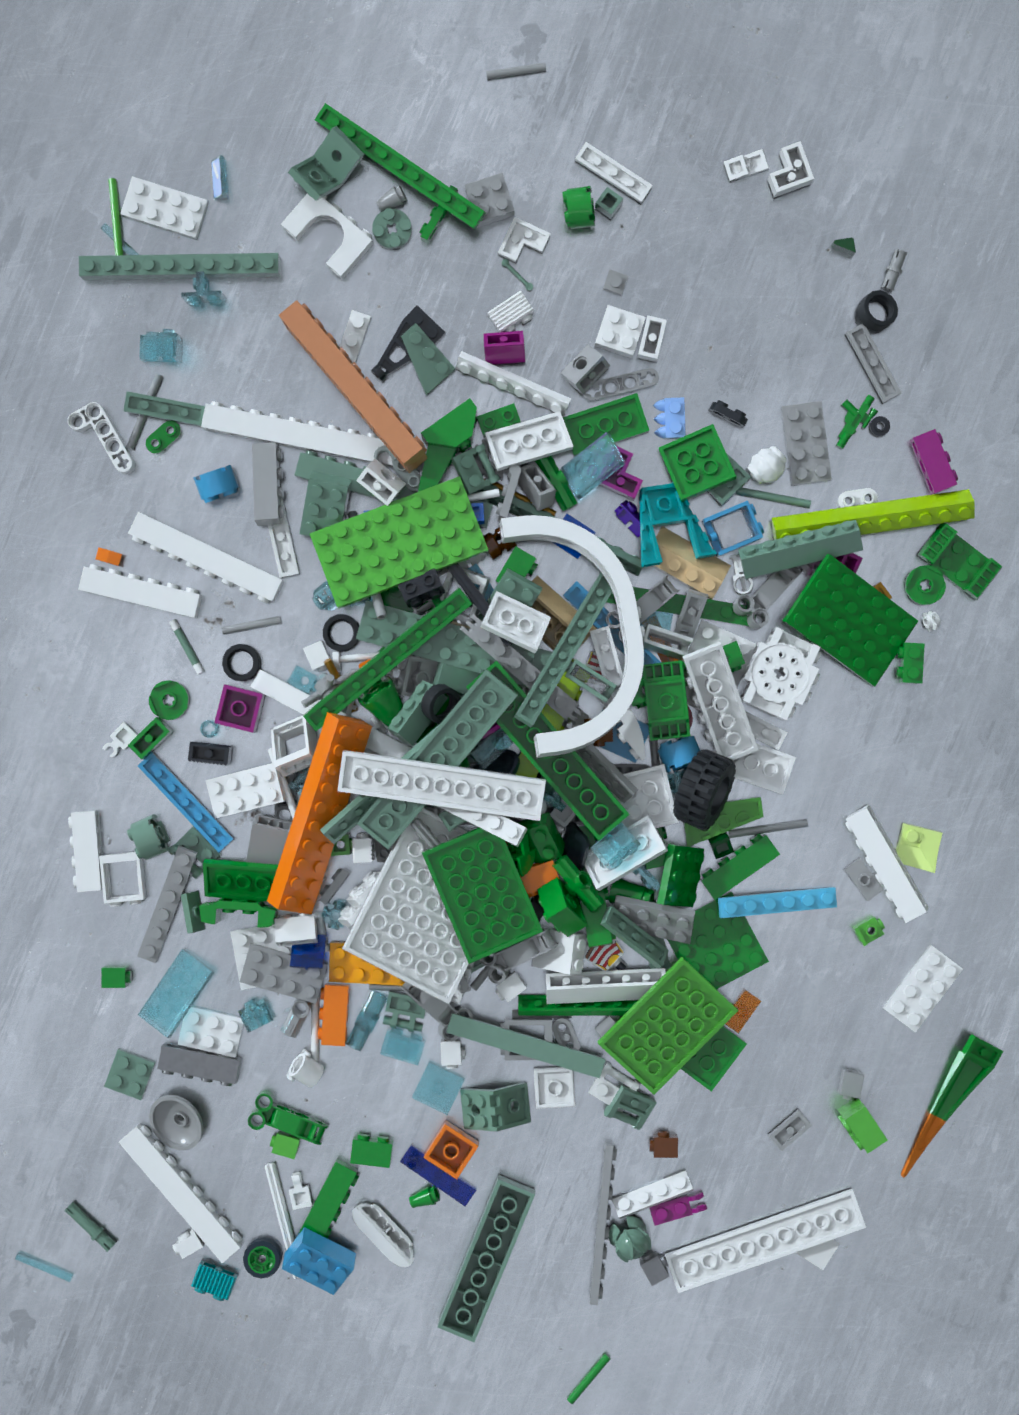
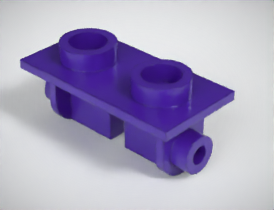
(628, 513)

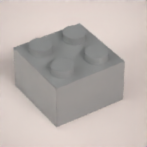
(492, 197)

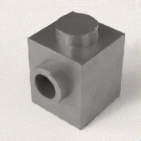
(654, 1267)

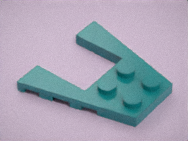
(660, 507)

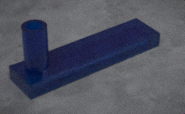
(455, 1188)

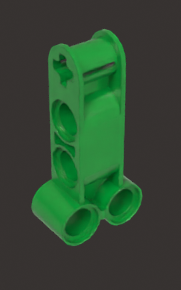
(286, 1120)

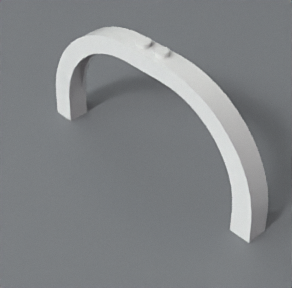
(571, 535)

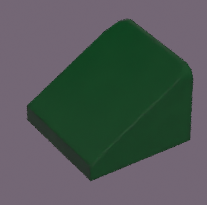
(845, 245)
(721, 845)

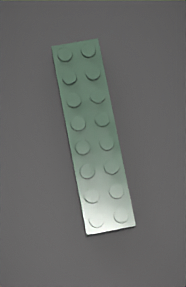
(486, 1258)

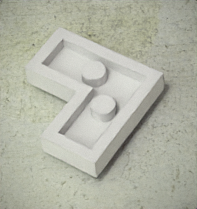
(522, 234)

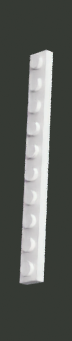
(492, 823)

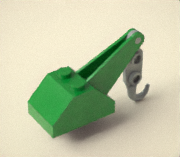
(444, 439)

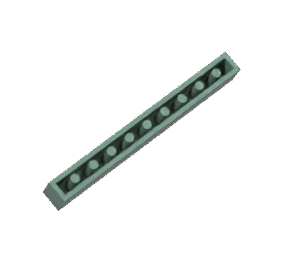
(179, 266)
(310, 462)

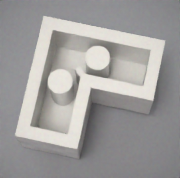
(795, 172)

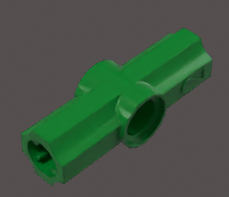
(563, 493)
(578, 883)

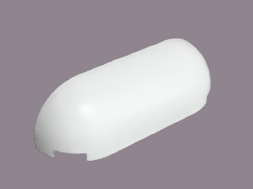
(384, 1233)

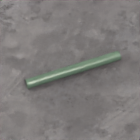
(774, 497)

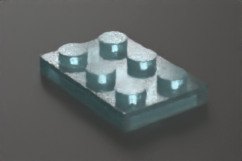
(593, 465)

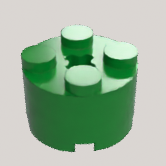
(580, 207)

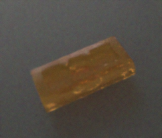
(746, 1005)

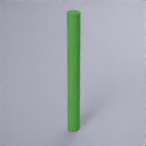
(115, 216)

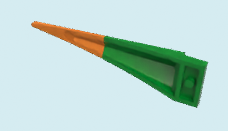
(966, 1073)

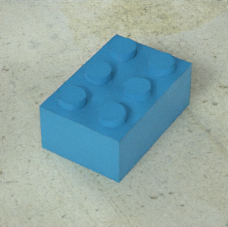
(319, 1261)

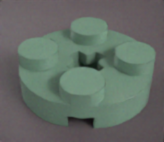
(390, 217)

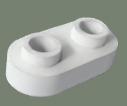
(857, 497)

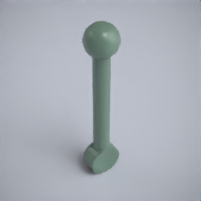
(529, 286)

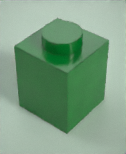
(115, 976)

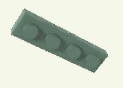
(163, 408)
(634, 937)

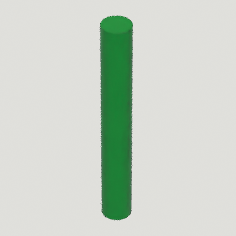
(588, 1379)

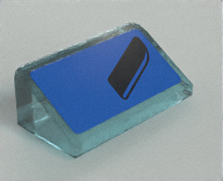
(219, 178)

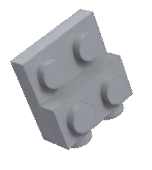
(412, 672)

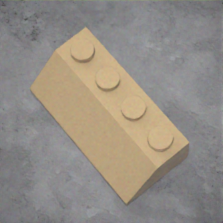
(680, 564)
(558, 609)

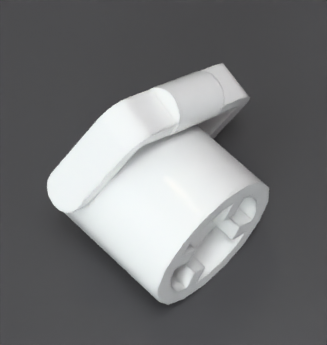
(305, 1069)

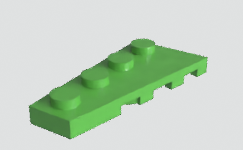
(733, 815)

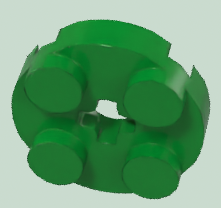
(936, 583)
(178, 706)

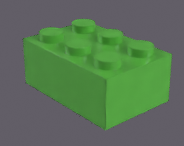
(861, 1126)

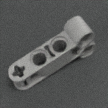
(765, 597)
(649, 602)
(518, 954)
(436, 1008)

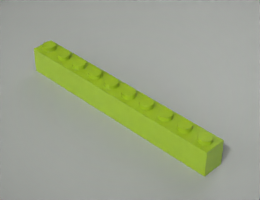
(883, 515)

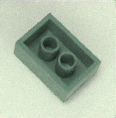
(324, 502)

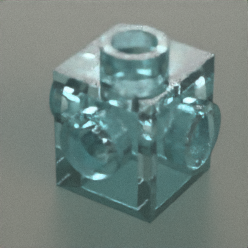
(336, 906)
(255, 1014)

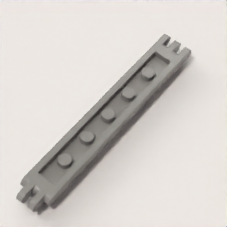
(519, 667)

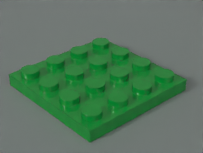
(720, 946)

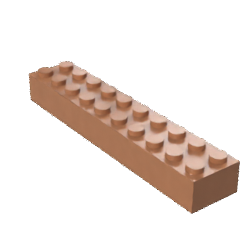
(353, 386)

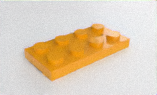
(351, 969)

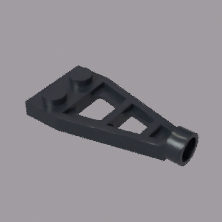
(428, 326)

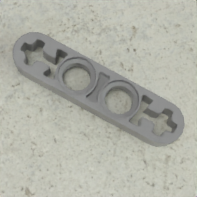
(620, 383)

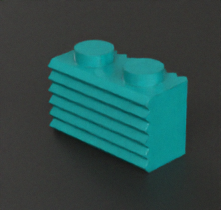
(214, 1280)

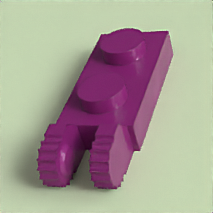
(676, 1208)

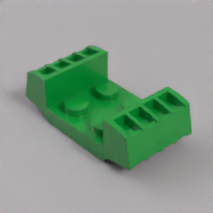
(959, 561)
(666, 700)
(211, 911)

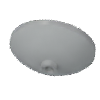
(176, 1122)

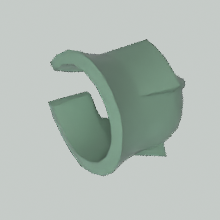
(632, 1242)

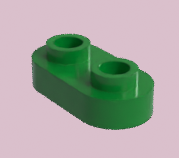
(163, 437)

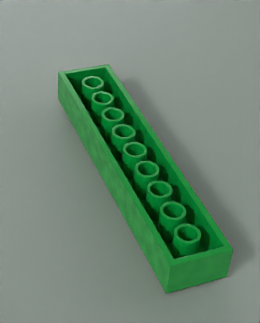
(564, 772)

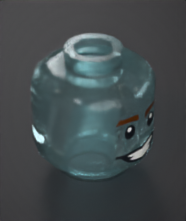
(323, 597)

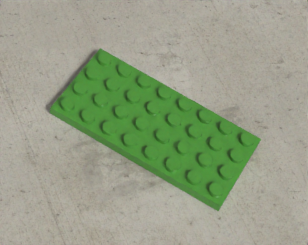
(398, 542)

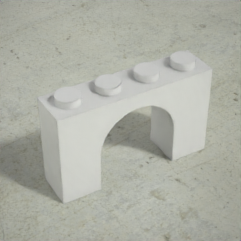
(354, 243)

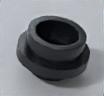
(873, 426)

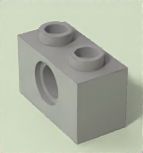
(585, 369)

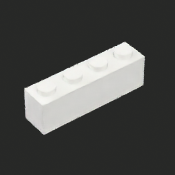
(87, 850)

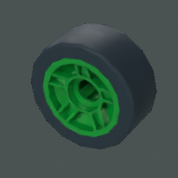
(254, 1264)

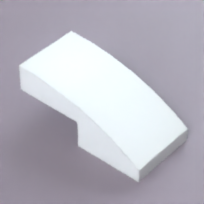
(746, 165)

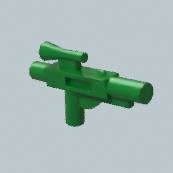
(854, 417)

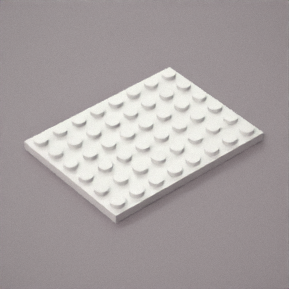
(405, 920)

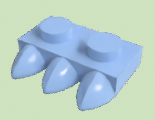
(672, 418)

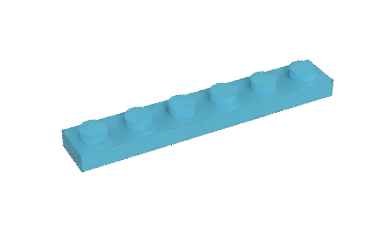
(777, 902)

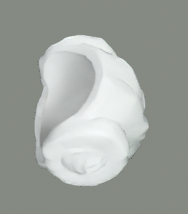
(767, 465)

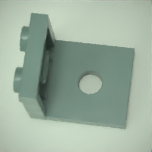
(324, 170)
(495, 1107)

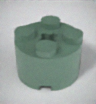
(149, 837)

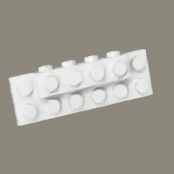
(719, 702)

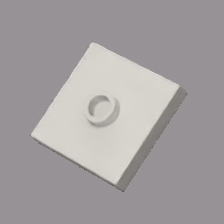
(554, 1087)

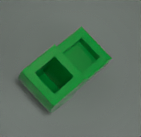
(522, 856)

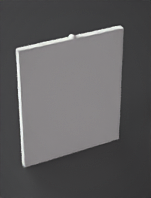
(820, 1254)

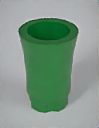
(628, 889)

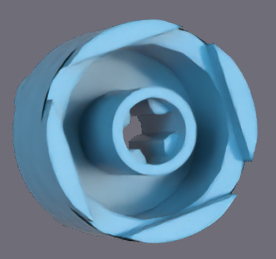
(215, 483)
(678, 754)

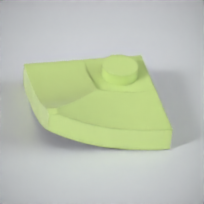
(919, 847)

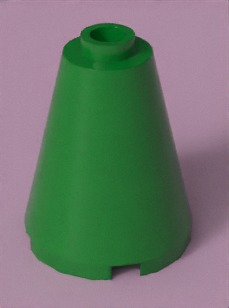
(382, 700)

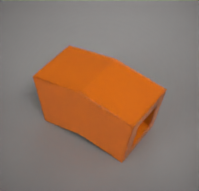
(108, 556)

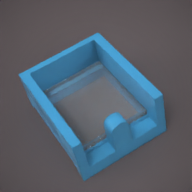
(733, 528)

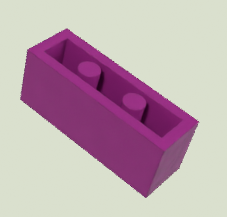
(934, 461)

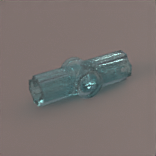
(366, 1020)

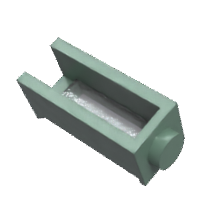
(590, 680)

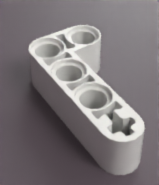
(107, 439)

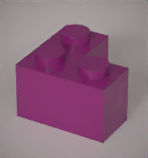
(622, 482)

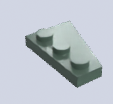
(426, 358)

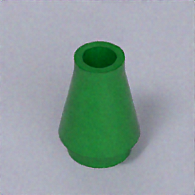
(425, 1197)

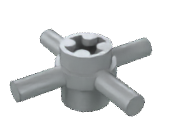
(324, 687)

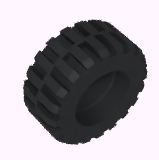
(704, 789)

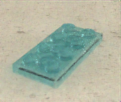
(176, 993)

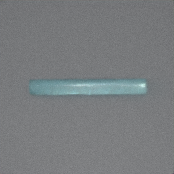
(126, 247)
(44, 1267)

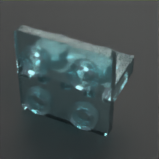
(203, 293)

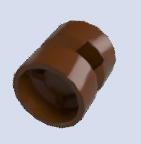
(496, 549)

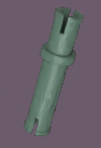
(90, 1226)

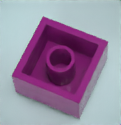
(239, 708)

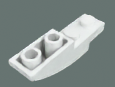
(630, 732)

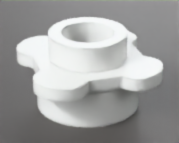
(931, 620)

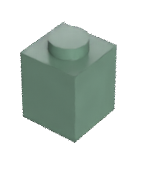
(609, 203)

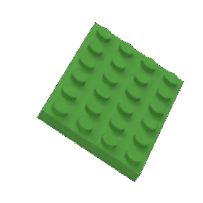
(667, 1026)

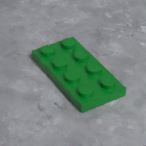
(619, 418)
(238, 879)

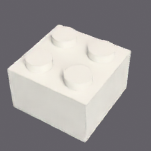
(619, 331)

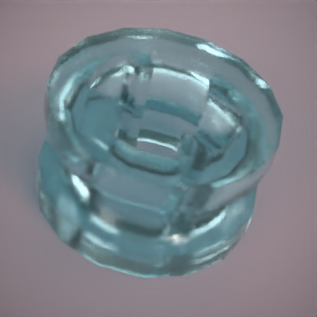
(205, 724)

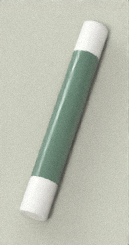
(186, 646)

